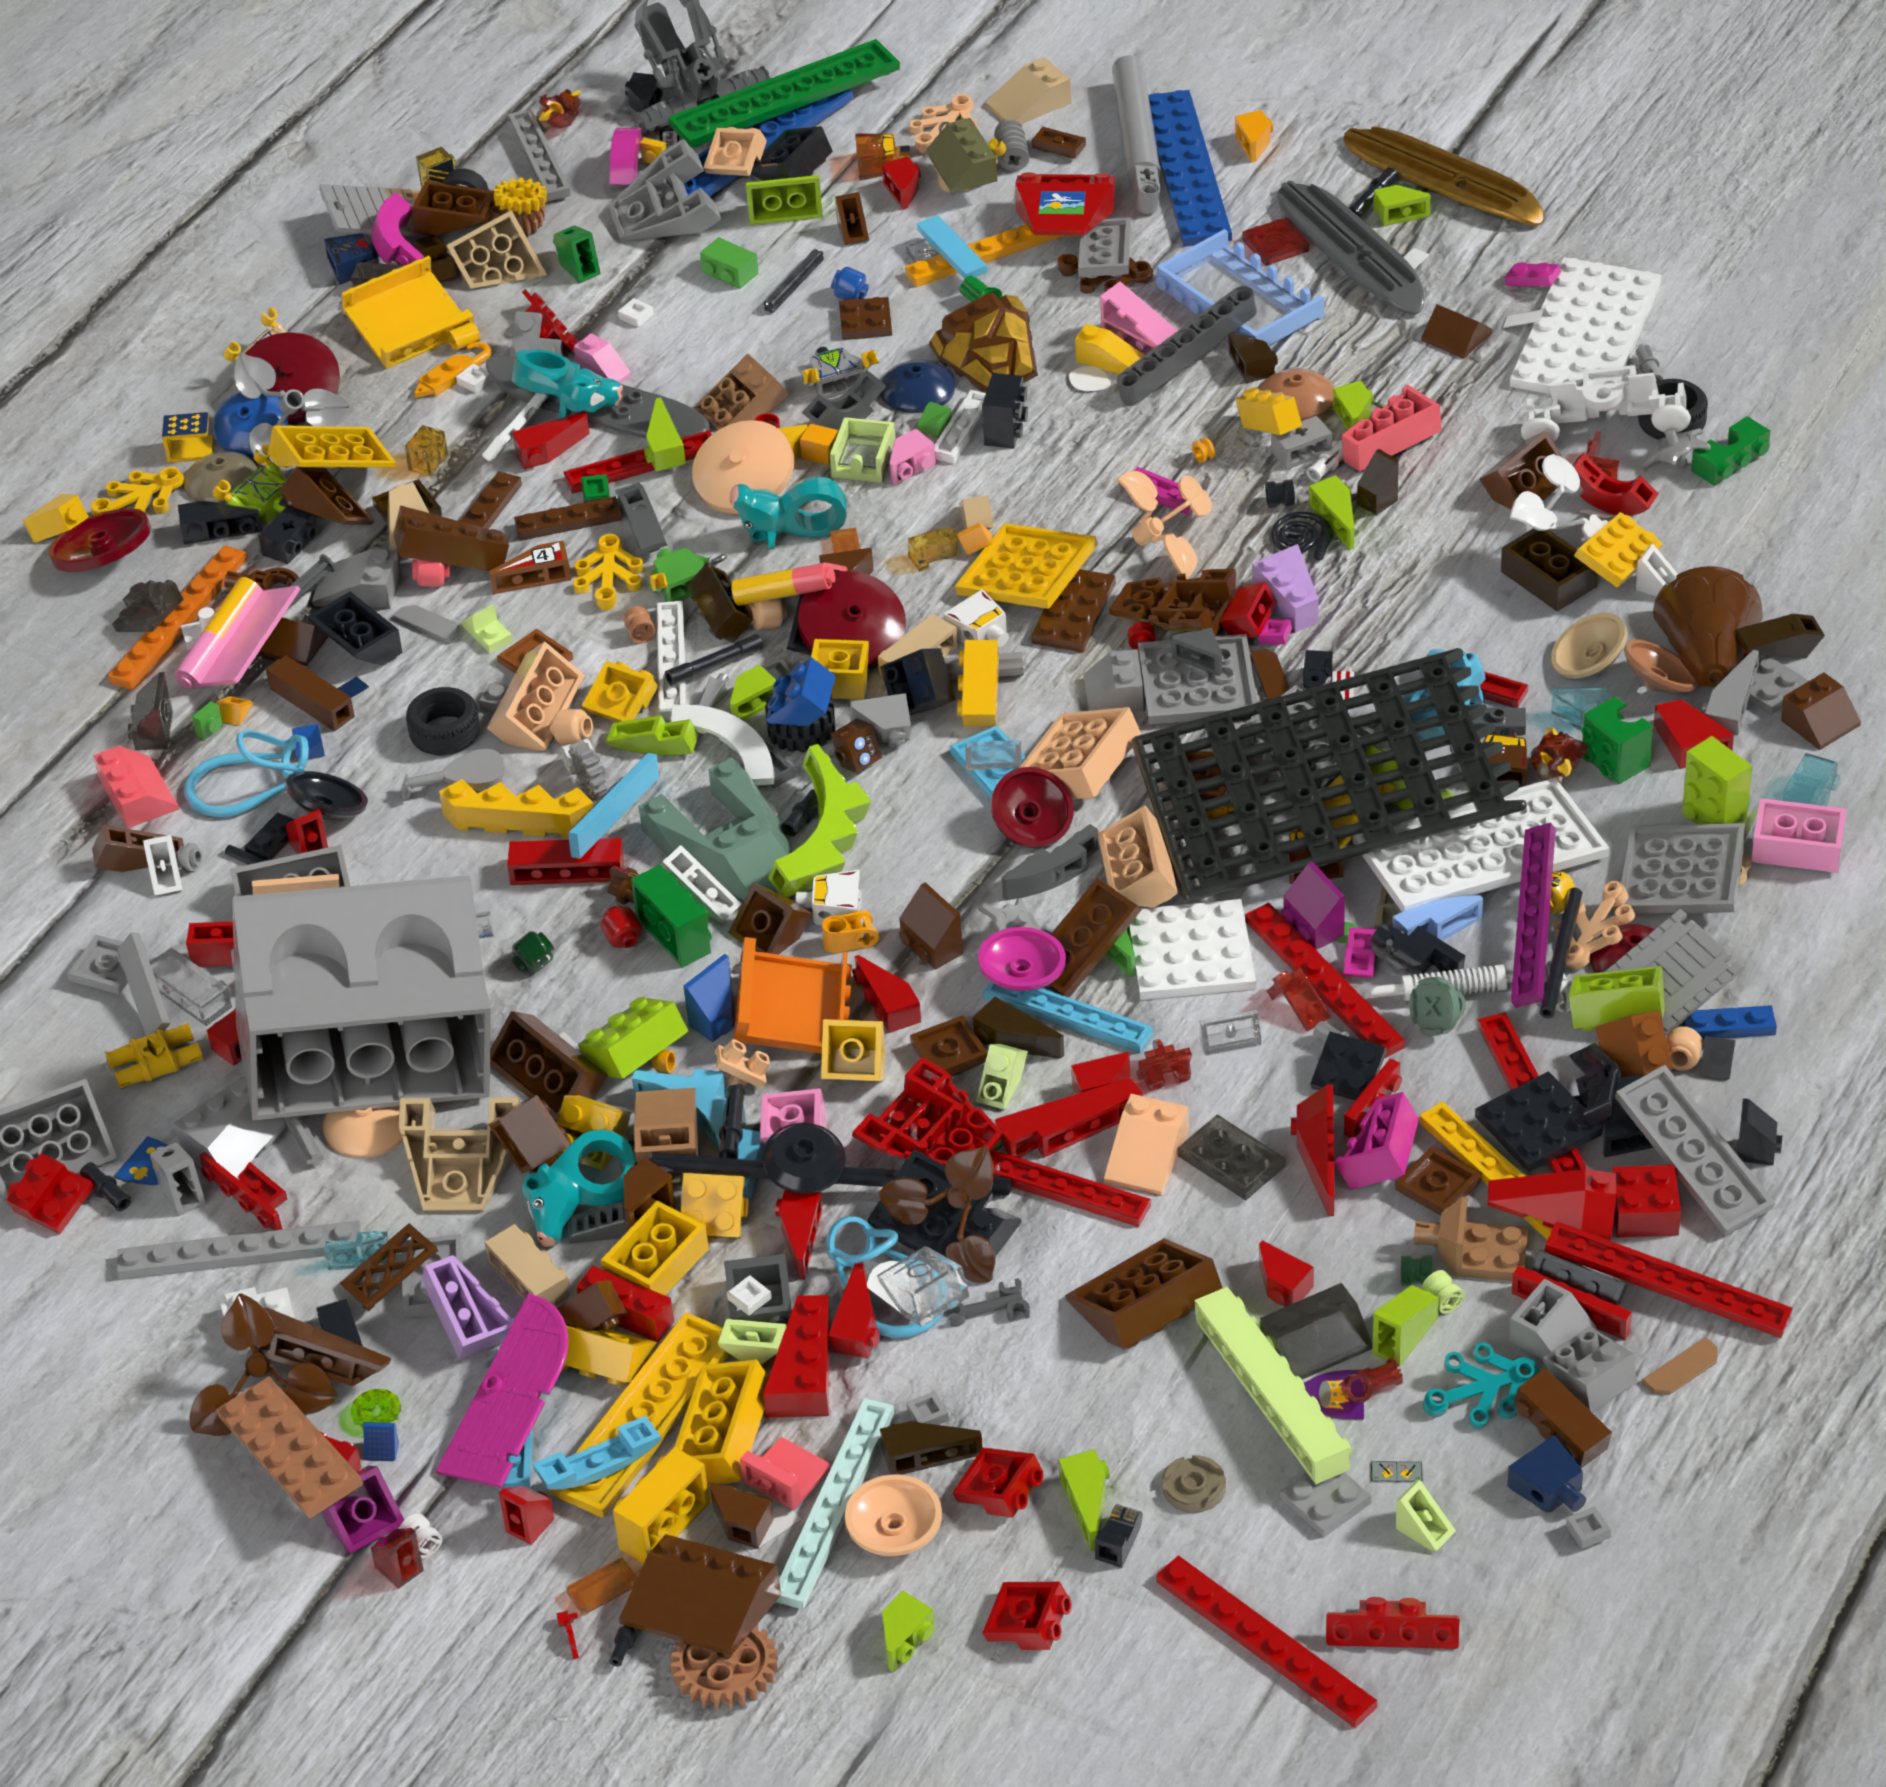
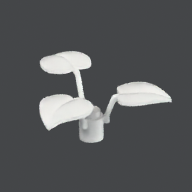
(1530, 508)

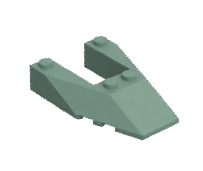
(735, 852)

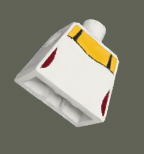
(978, 619)
(832, 895)

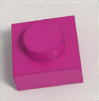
(1275, 632)

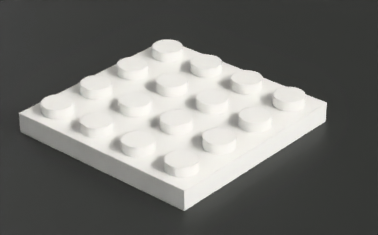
(1192, 950)

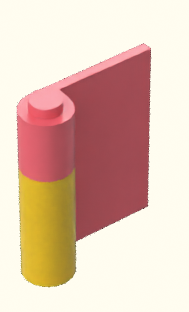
(784, 583)

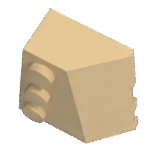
(495, 254)

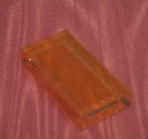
(844, 540)
(602, 1586)

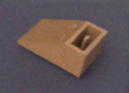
(742, 395)
(665, 1122)

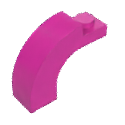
(624, 155)
(386, 234)

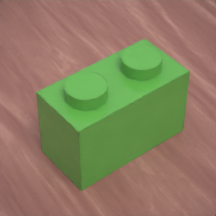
(729, 262)

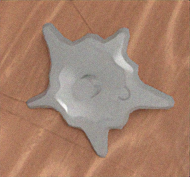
(1675, 447)
(1011, 916)

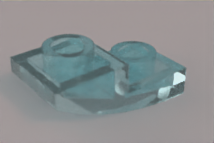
(352, 1254)

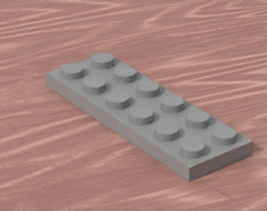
(1696, 1150)

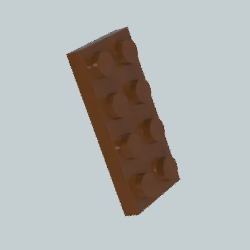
(1075, 612)
(1090, 932)

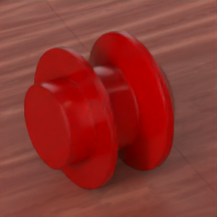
(1140, 633)

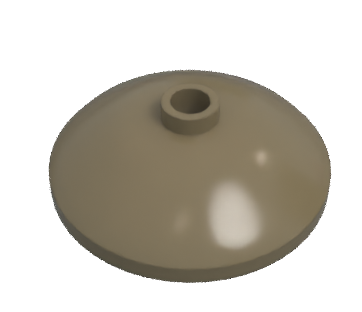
(212, 468)

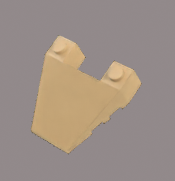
(453, 1166)

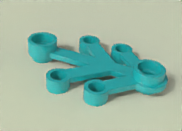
(1484, 1383)

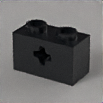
(287, 534)

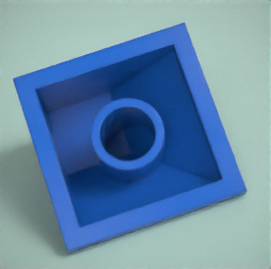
(711, 1000)

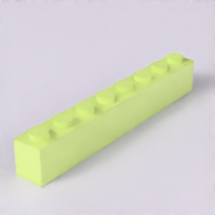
(1273, 1385)

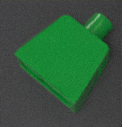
(577, 253)

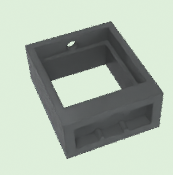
(767, 1271)

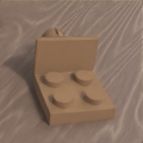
(1474, 1247)

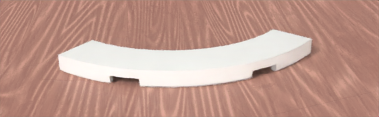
(518, 423)
(735, 734)

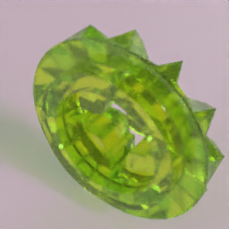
(366, 1403)

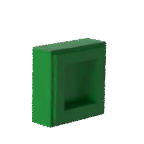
(595, 487)

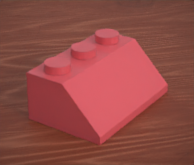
(134, 785)

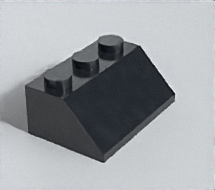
(793, 154)
(358, 629)

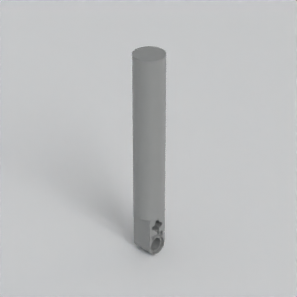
(1137, 132)

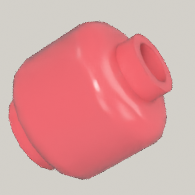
(429, 573)

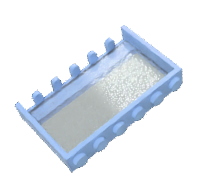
(1213, 270)

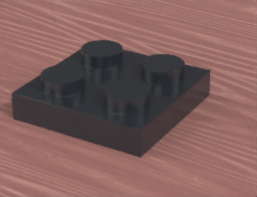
(1347, 1065)

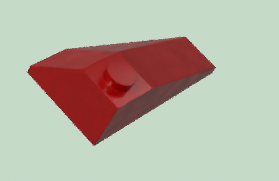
(1316, 1142)
(1574, 1198)

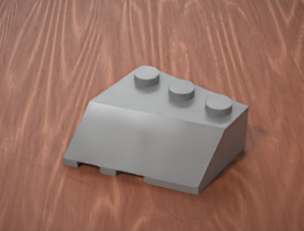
(226, 1129)

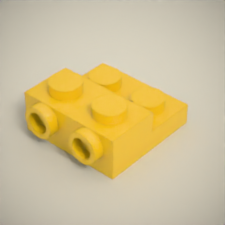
(619, 692)

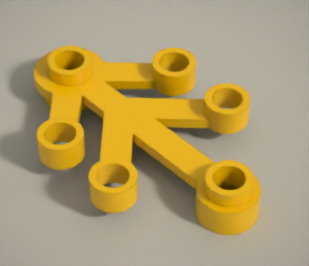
(166, 481)
(608, 548)

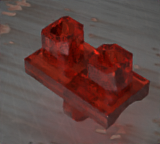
(1164, 1060)

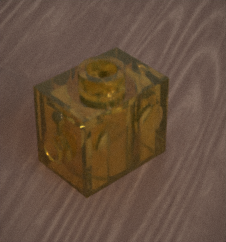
(426, 450)

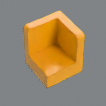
(817, 443)

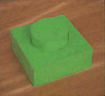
(207, 720)

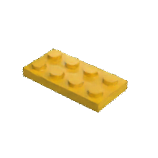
(1616, 549)

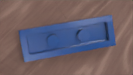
(1733, 1022)

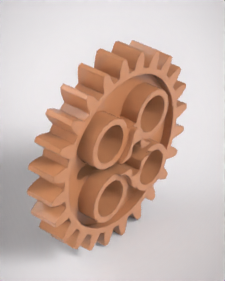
(725, 1677)

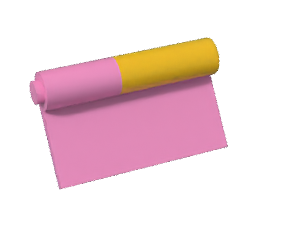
(234, 635)

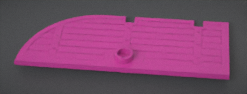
(509, 1396)

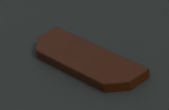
(1269, 673)

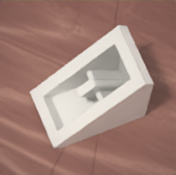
(1653, 571)
(162, 865)

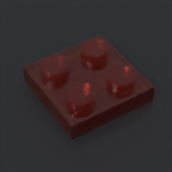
(1275, 241)

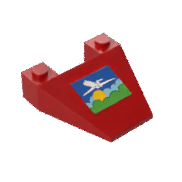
(1064, 206)

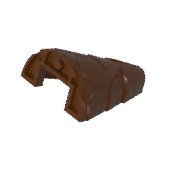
(1701, 618)

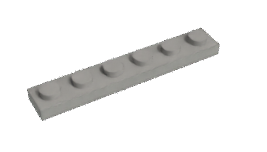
(539, 154)

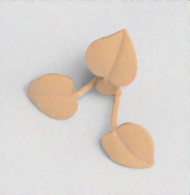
(1150, 529)

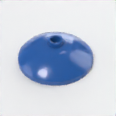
(233, 429)

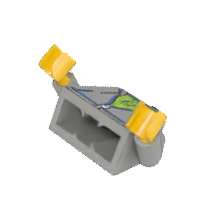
(836, 370)

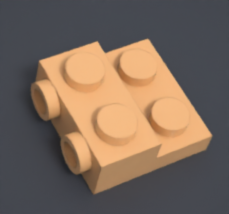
(734, 151)

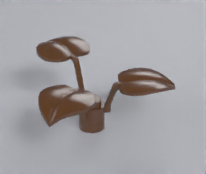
(971, 1178)
(251, 1326)

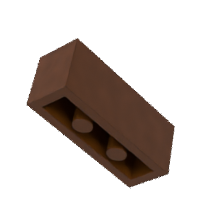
(1561, 1414)

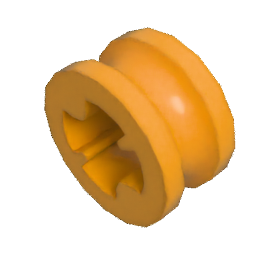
(1203, 450)

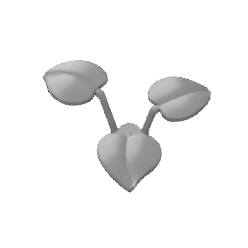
(257, 376)

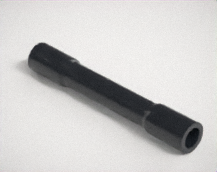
(688, 670)

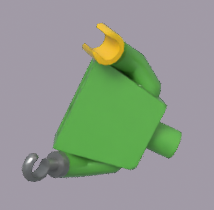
(675, 571)

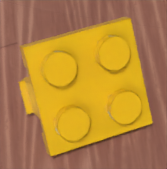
(715, 1202)

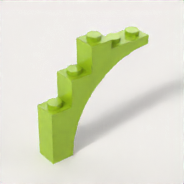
(839, 809)

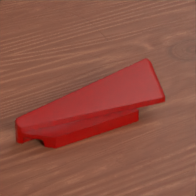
(1066, 1119)

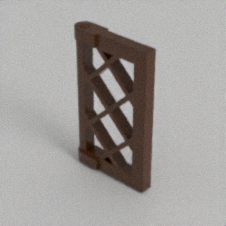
(370, 1266)

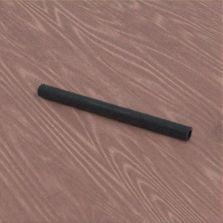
(1561, 953)

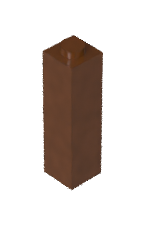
(310, 693)

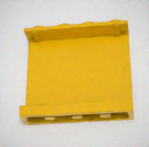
(403, 313)

